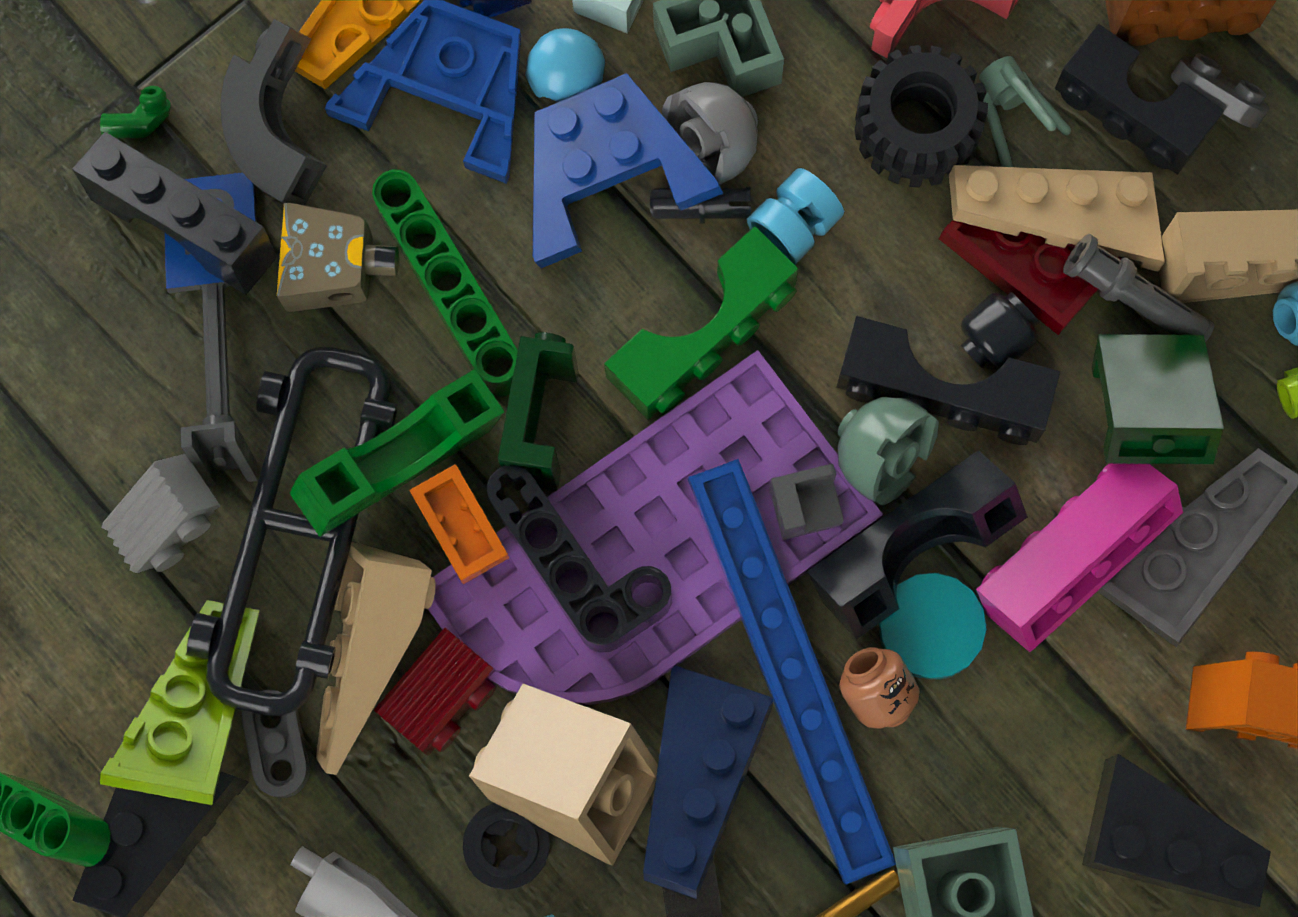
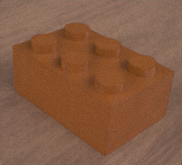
(1147, 20)

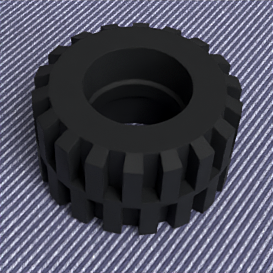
(928, 79)

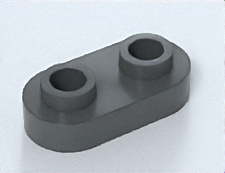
(1240, 100)
(275, 745)

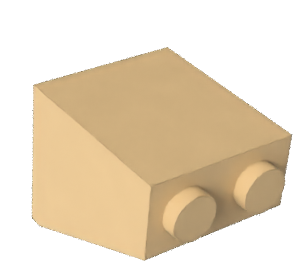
(568, 771)

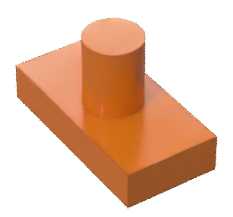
(459, 524)

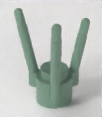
(1010, 87)

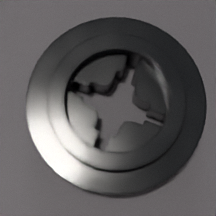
(481, 853)

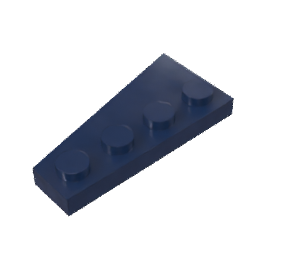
(700, 770)

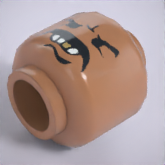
(879, 688)

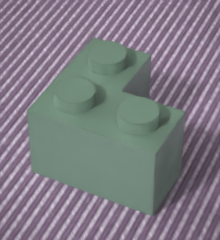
(722, 28)

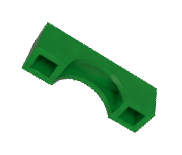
(657, 367)
(367, 473)

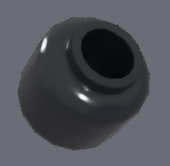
(999, 330)

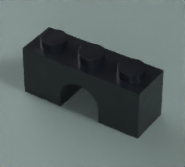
(1164, 129)

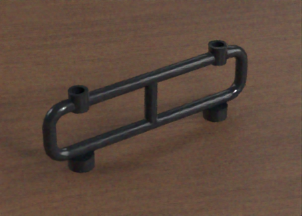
(216, 637)

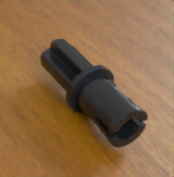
(664, 206)

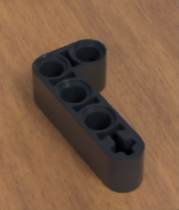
(567, 555)

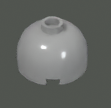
(715, 127)

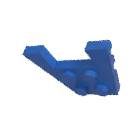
(453, 62)
(598, 143)

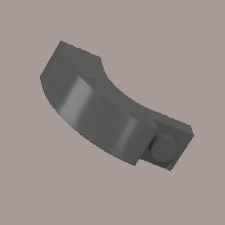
(254, 121)

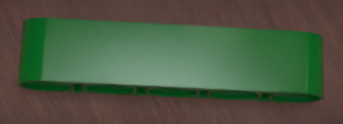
(440, 260)

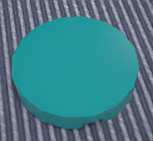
(936, 626)

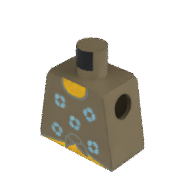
(328, 258)

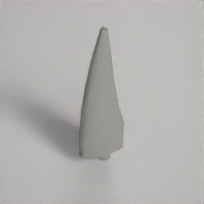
(343, 889)

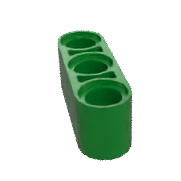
(51, 823)

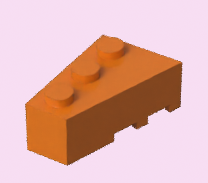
(1247, 697)

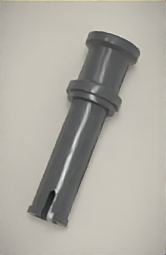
(1119, 281)

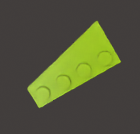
(183, 728)

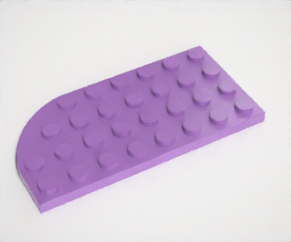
(639, 513)

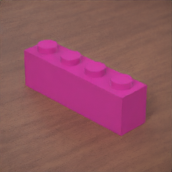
(1079, 551)

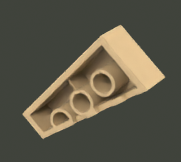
(1229, 254)

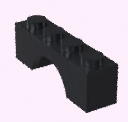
(210, 230)
(1009, 402)
(964, 505)

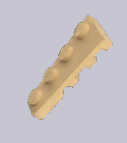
(1063, 207)

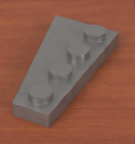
(1200, 550)

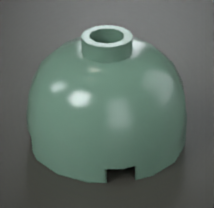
(883, 444)

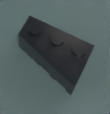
(1170, 841)
(148, 846)

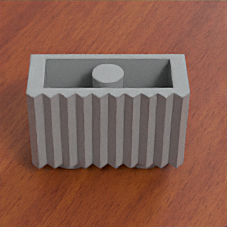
(161, 515)

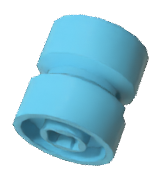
(802, 210)

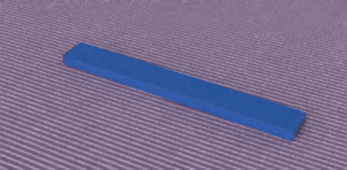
(791, 672)

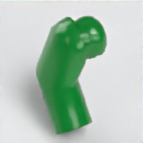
(144, 119)

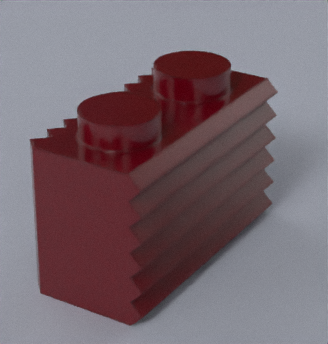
(438, 693)

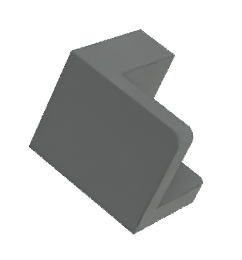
(806, 501)

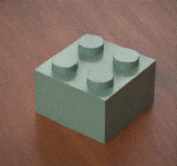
(964, 876)

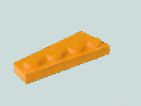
(345, 32)

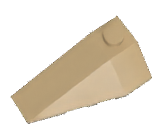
(380, 613)

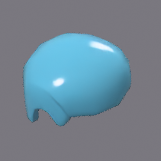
(564, 64)

